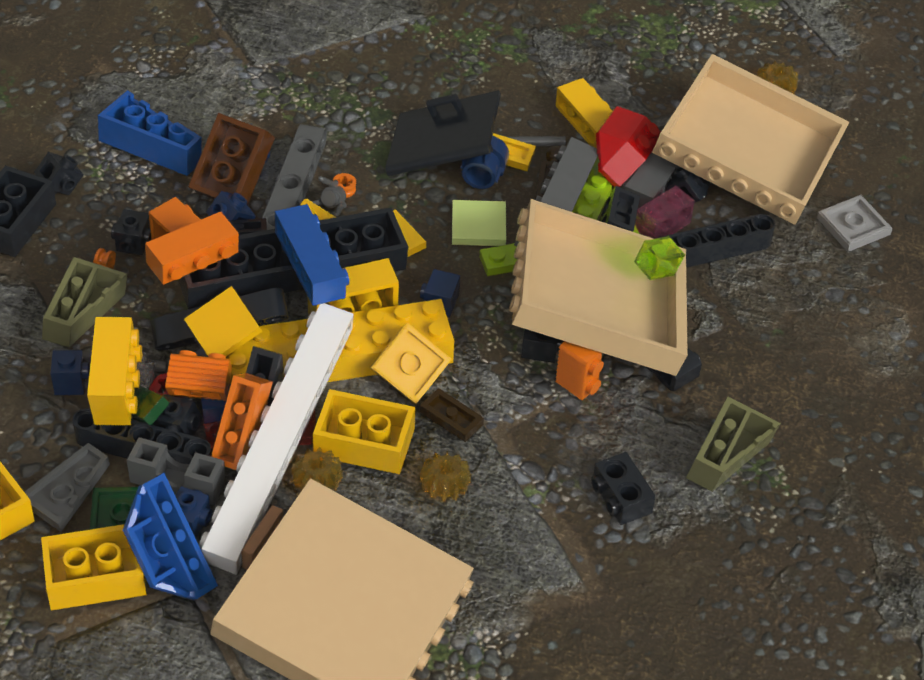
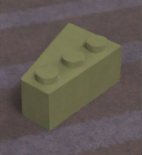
(83, 294)
(731, 443)

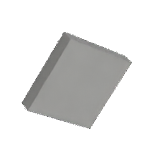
(854, 223)

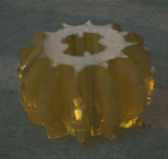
(779, 75)
(318, 466)
(445, 476)

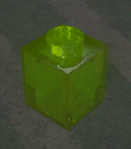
(659, 258)

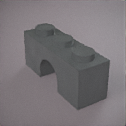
(152, 458)

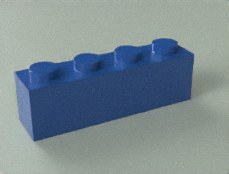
(311, 254)

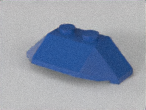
(166, 542)

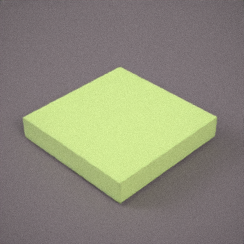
(478, 223)

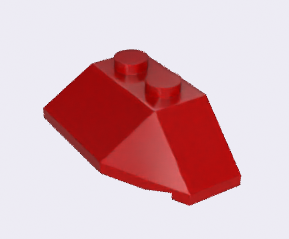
(624, 144)

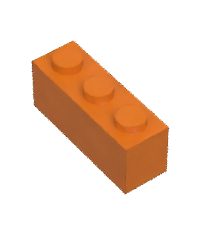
(192, 247)
(240, 417)

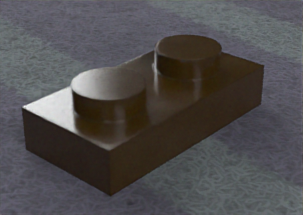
(451, 415)

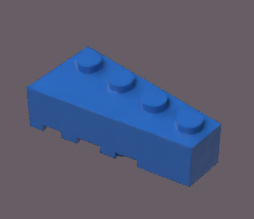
(149, 134)

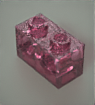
(665, 214)

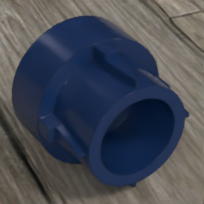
(486, 169)

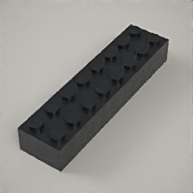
(264, 264)

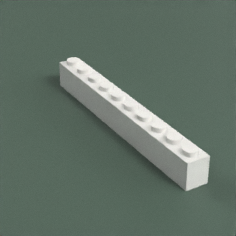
(277, 438)

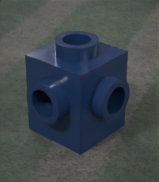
(232, 206)
(195, 508)

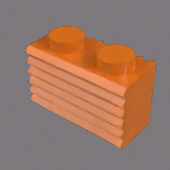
(579, 369)
(199, 375)

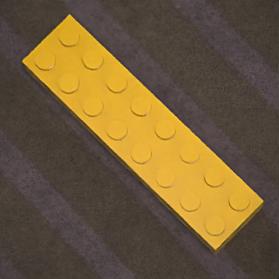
(368, 339)

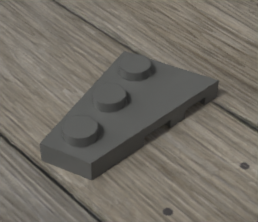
(66, 487)

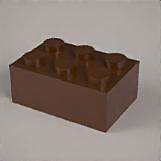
(231, 158)

